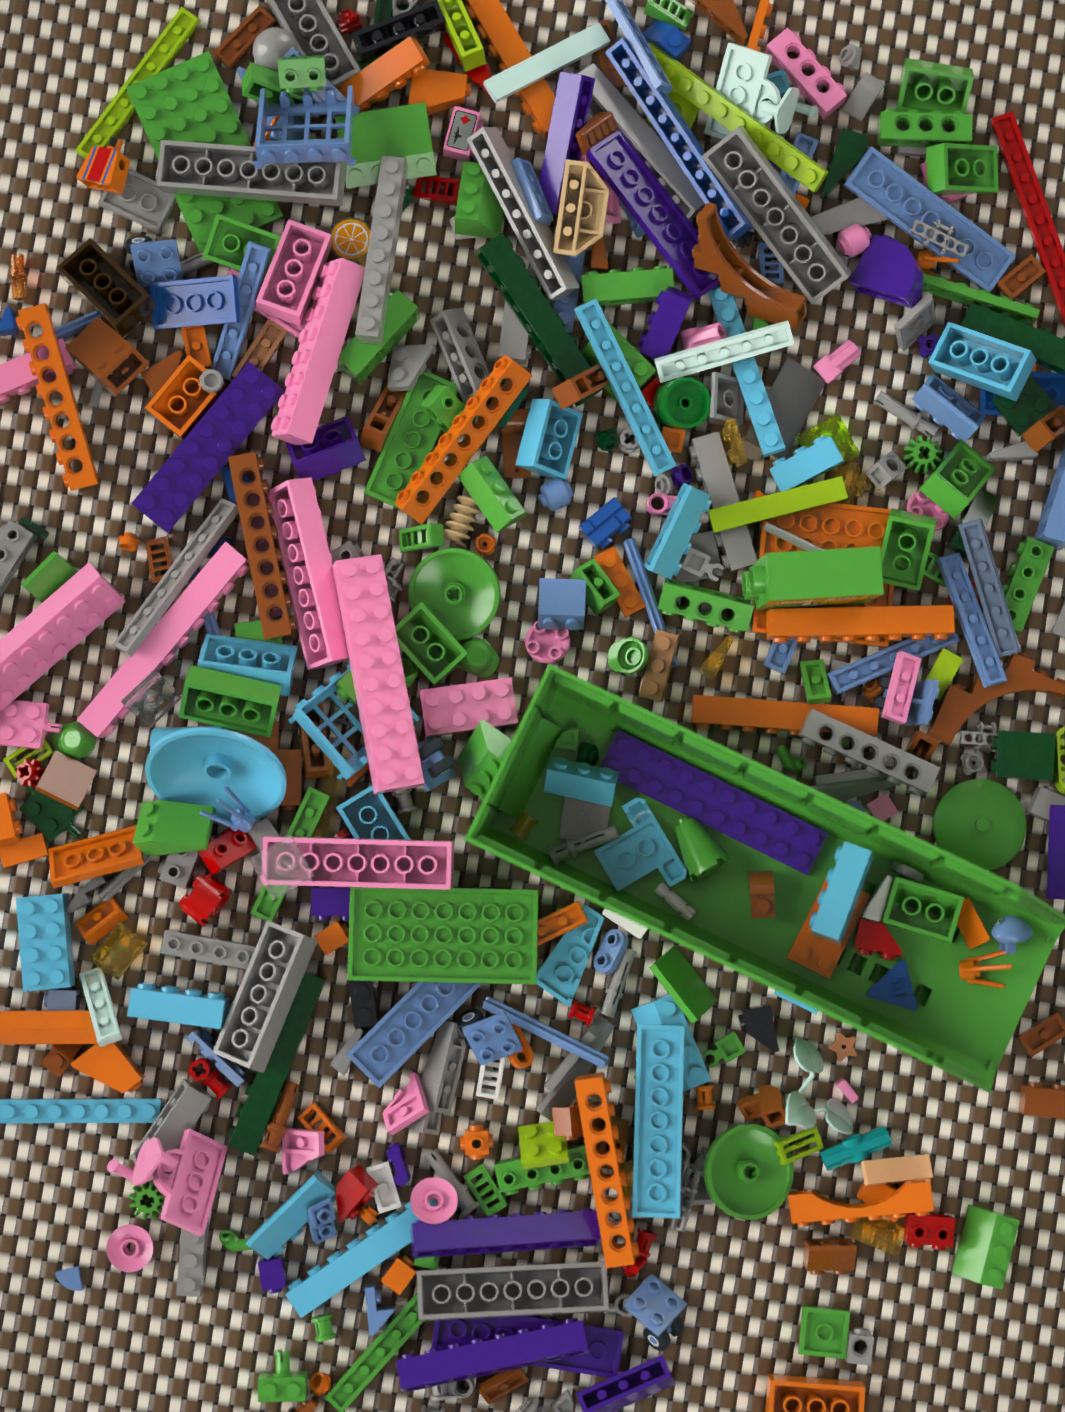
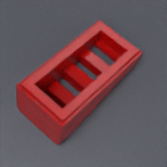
(446, 182)

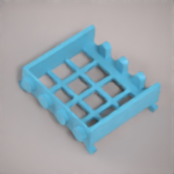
(359, 759)

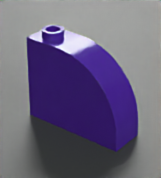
(888, 272)

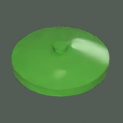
(457, 590)
(980, 823)
(746, 1172)

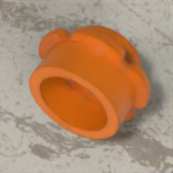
(128, 541)
(491, 543)
(369, 1215)
(320, 1383)

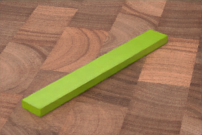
(155, 61)

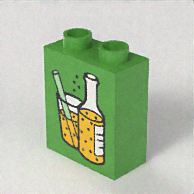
(814, 578)

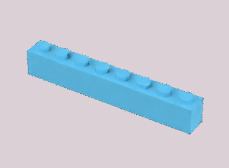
(353, 1262)

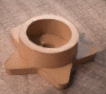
(842, 1040)

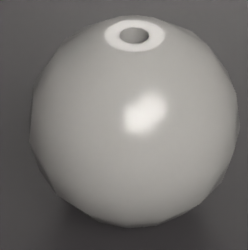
(270, 46)

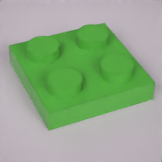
(824, 1332)

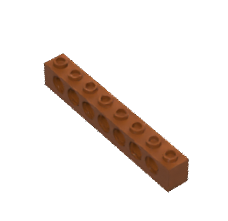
(239, 467)

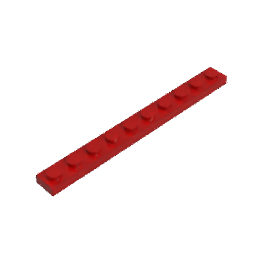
(1032, 204)

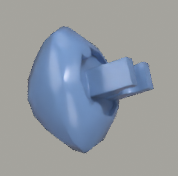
(1010, 931)

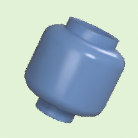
(555, 494)

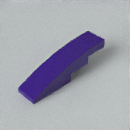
(1056, 853)

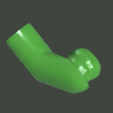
(233, 1242)

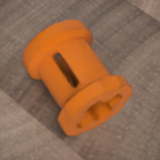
(707, 1103)

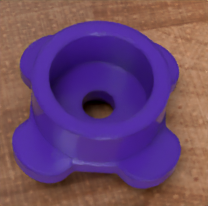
(923, 340)
(681, 474)

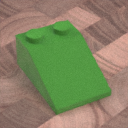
(962, 169)
(230, 240)
(957, 479)
(906, 548)
(172, 828)

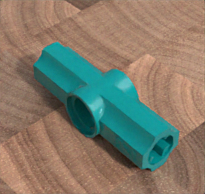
(855, 1148)

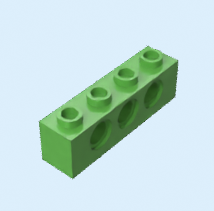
(914, 136)
(697, 595)

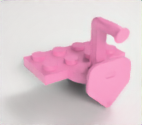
(183, 1175)

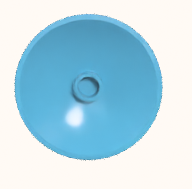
(201, 760)

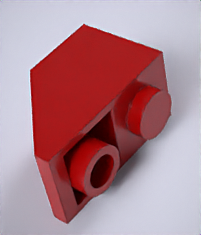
(875, 938)
(353, 1191)

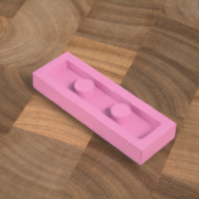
(901, 687)

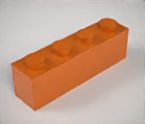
(386, 74)

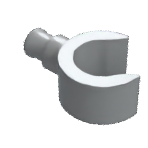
(613, 1307)

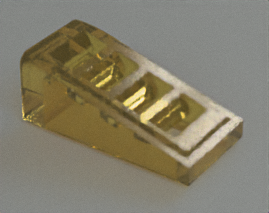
(713, 663)

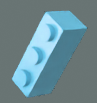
(806, 463)
(581, 781)

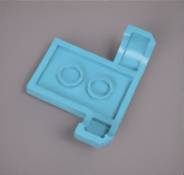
(640, 850)

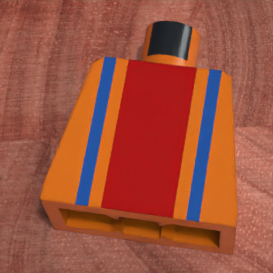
(105, 168)

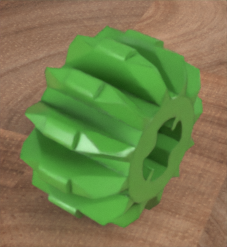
(927, 462)
(145, 1207)

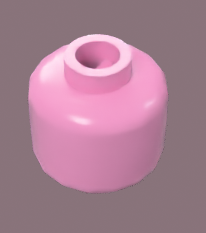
(853, 240)

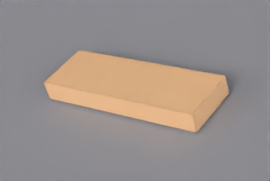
(896, 1169)

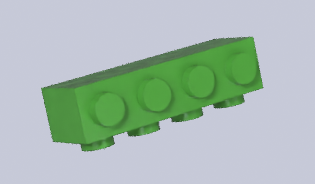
(626, 287)
(1025, 579)
(513, 1177)

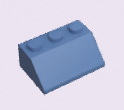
(948, 408)

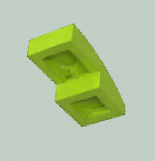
(944, 670)

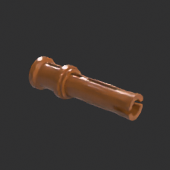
(277, 1128)

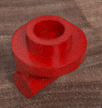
(348, 21)
(632, 1270)

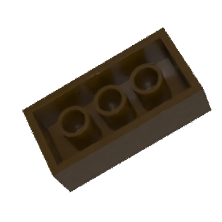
(106, 287)

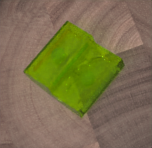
(835, 428)

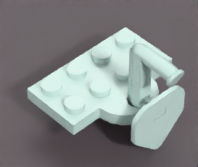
(745, 84)

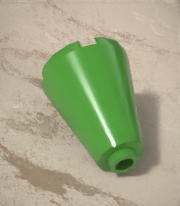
(699, 850)

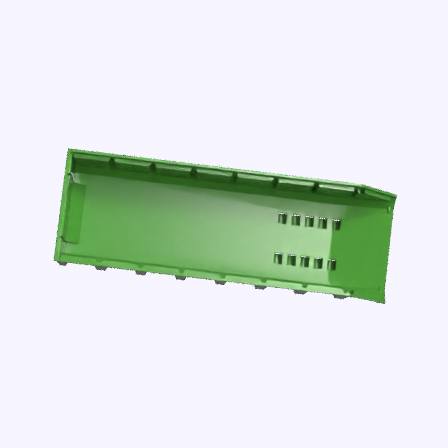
(955, 1022)

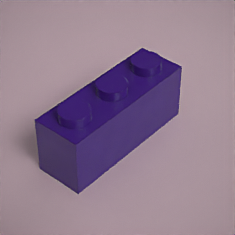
(665, 322)

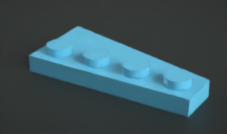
(567, 961)

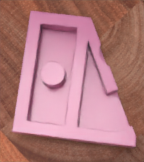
(406, 1106)
(301, 1148)

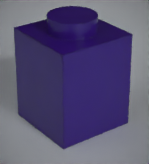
(272, 1274)

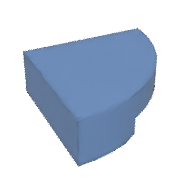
(70, 1278)

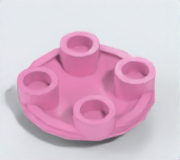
(922, 505)
(547, 644)

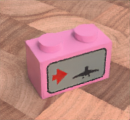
(462, 126)

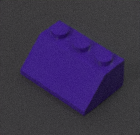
(331, 451)

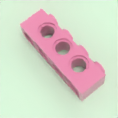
(807, 85)

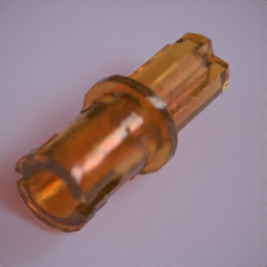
(17, 277)

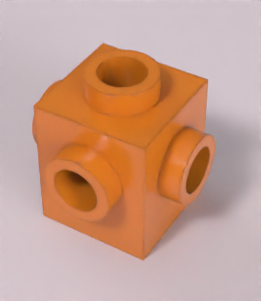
(480, 1133)

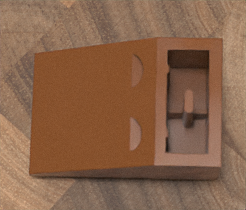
(107, 356)

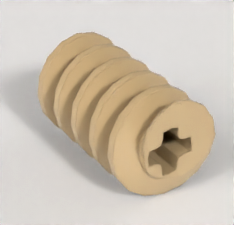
(461, 520)

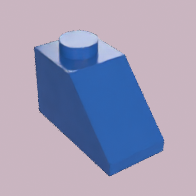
(668, 39)

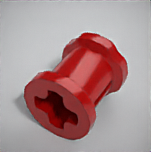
(582, 1012)
(194, 1072)
(217, 1084)
(645, 1241)

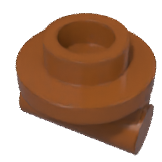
(872, 690)

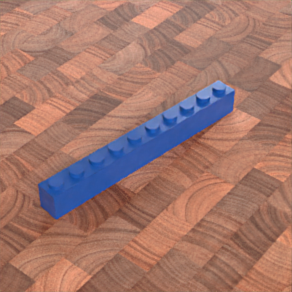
(678, 138)

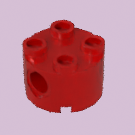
(205, 899)

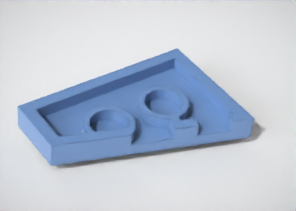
(234, 1073)

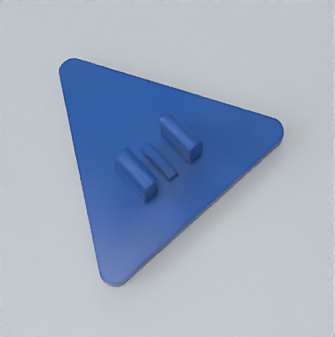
(895, 987)

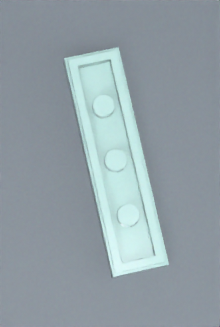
(100, 1007)

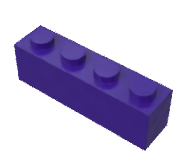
(627, 1387)

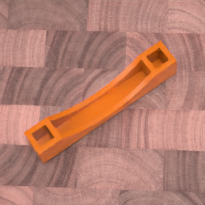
(910, 1197)

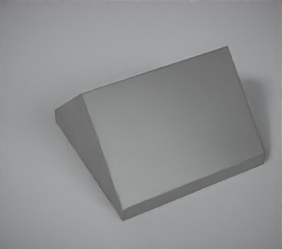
(726, 399)

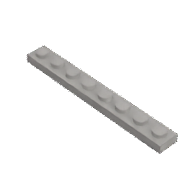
(176, 577)

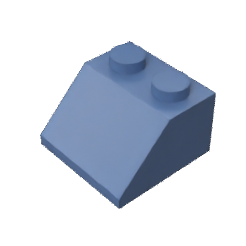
(561, 603)

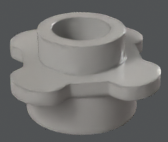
(979, 765)

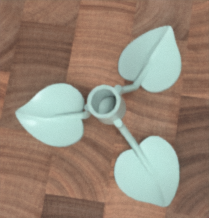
(798, 1109)

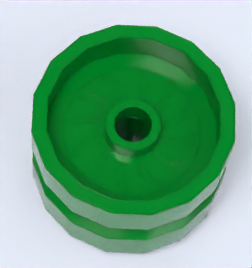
(683, 415)

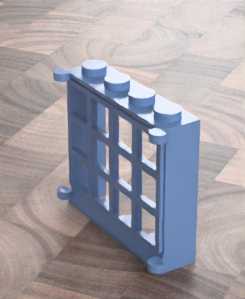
(308, 149)

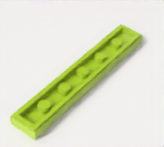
(777, 504)

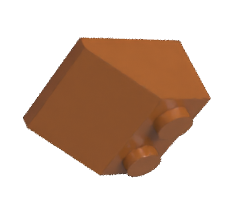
(829, 1255)

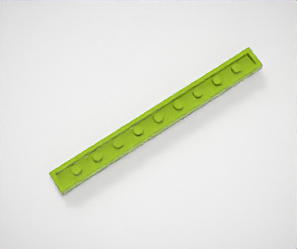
(732, 116)

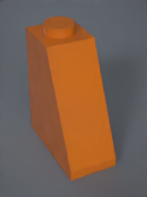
(439, 90)
(110, 1066)

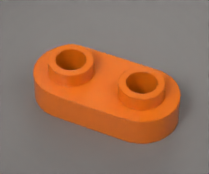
(527, 1053)

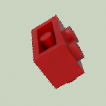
(226, 849)
(929, 1230)

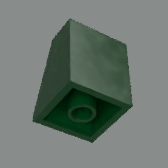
(1024, 756)

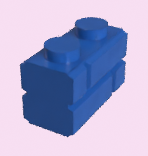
(605, 523)

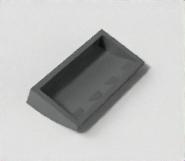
(791, 402)

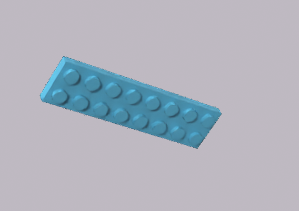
(658, 1121)

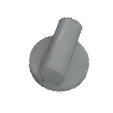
(850, 57)
(665, 484)

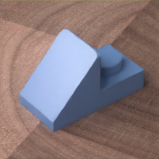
(376, 1315)

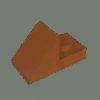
(61, 1057)

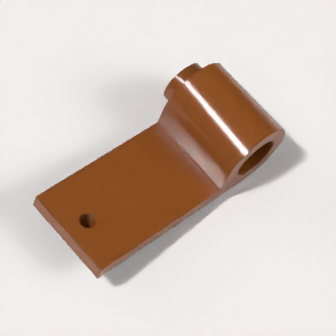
(512, 437)

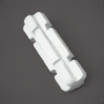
(675, 901)

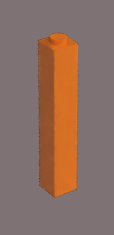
(46, 1027)

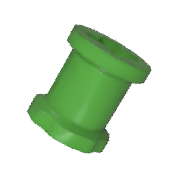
(323, 1327)

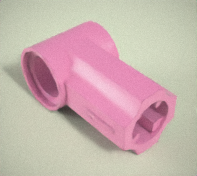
(699, 336)
(833, 364)
(667, 502)

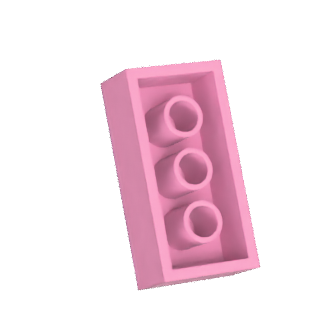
(294, 272)
(464, 705)

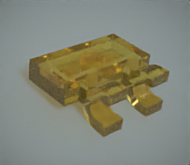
(736, 453)

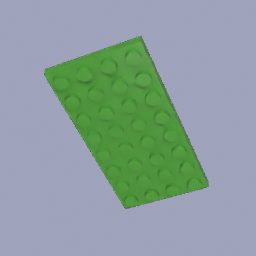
(194, 106)
(443, 935)

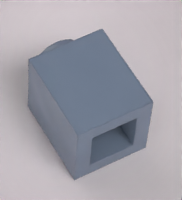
(62, 1000)

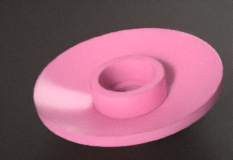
(433, 1189)
(121, 1256)

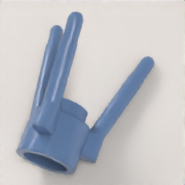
(240, 819)

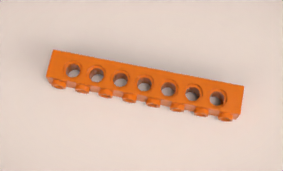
(26, 320)
(463, 451)
(614, 1253)

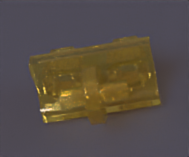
(851, 474)

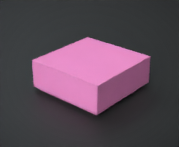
(882, 807)
(847, 1090)

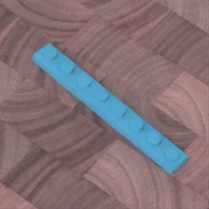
(748, 377)
(625, 387)
(80, 1110)

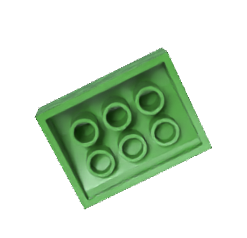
(389, 132)

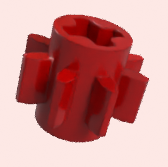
(29, 772)

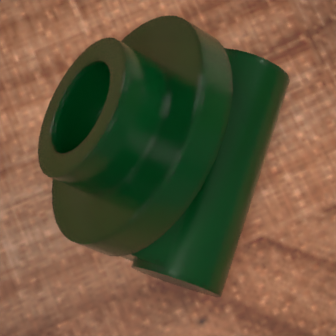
(607, 439)
(587, 753)

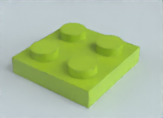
(541, 1147)

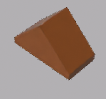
(921, 746)

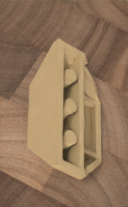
(580, 209)

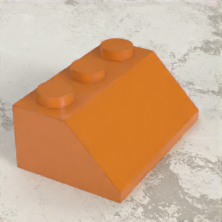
(182, 399)

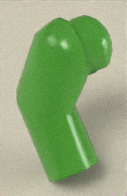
(788, 761)

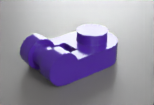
(396, 1155)

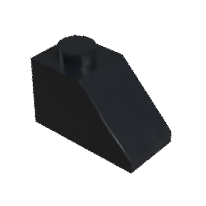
(759, 1025)

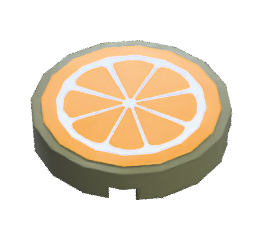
(350, 238)

